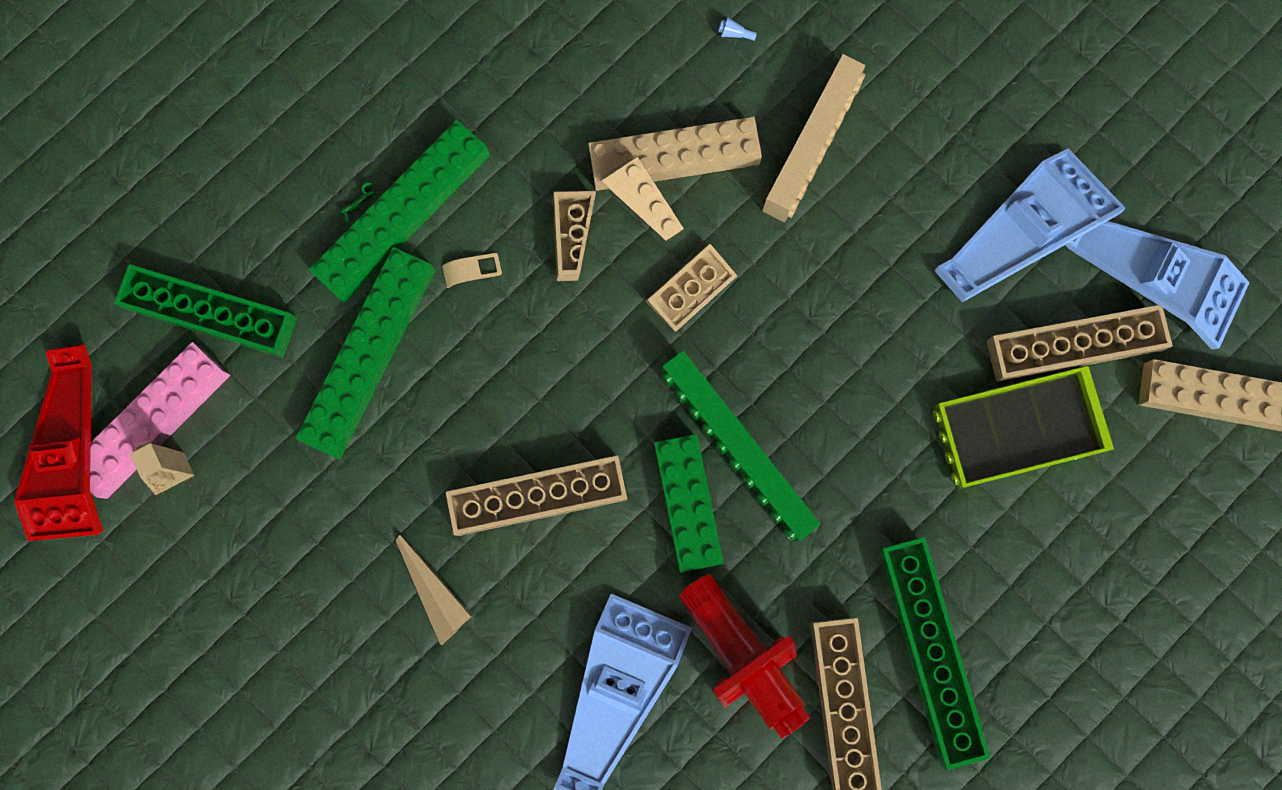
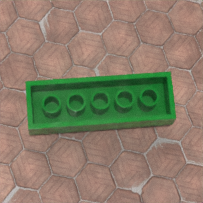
(688, 503)

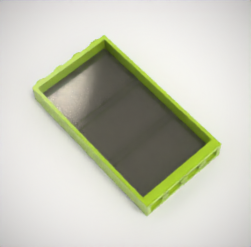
(1022, 427)

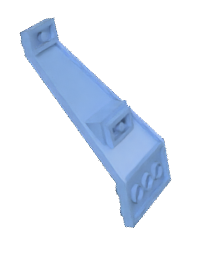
(1041, 215)
(1177, 276)
(636, 653)

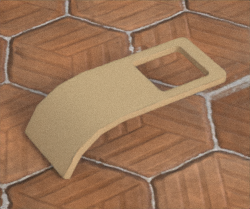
(468, 269)

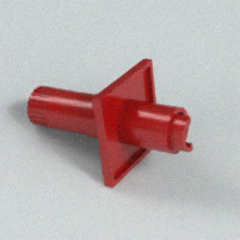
(750, 664)

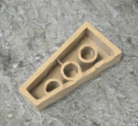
(639, 192)
(571, 226)
(161, 466)

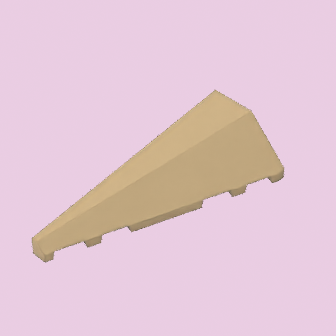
(441, 605)

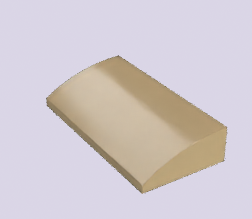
(691, 288)

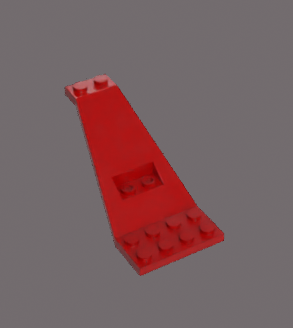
(55, 480)

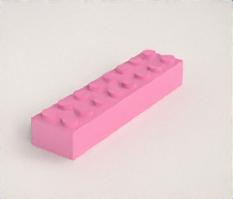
(153, 417)

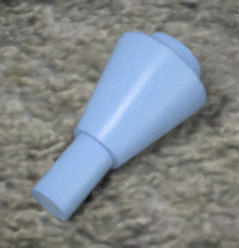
(732, 29)

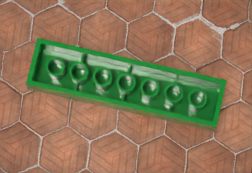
(206, 311)

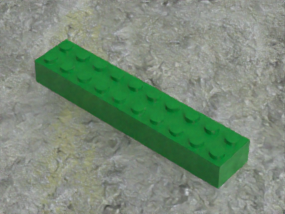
(400, 211)
(366, 353)
(739, 447)
(934, 654)

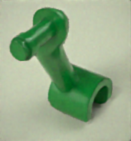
(358, 201)

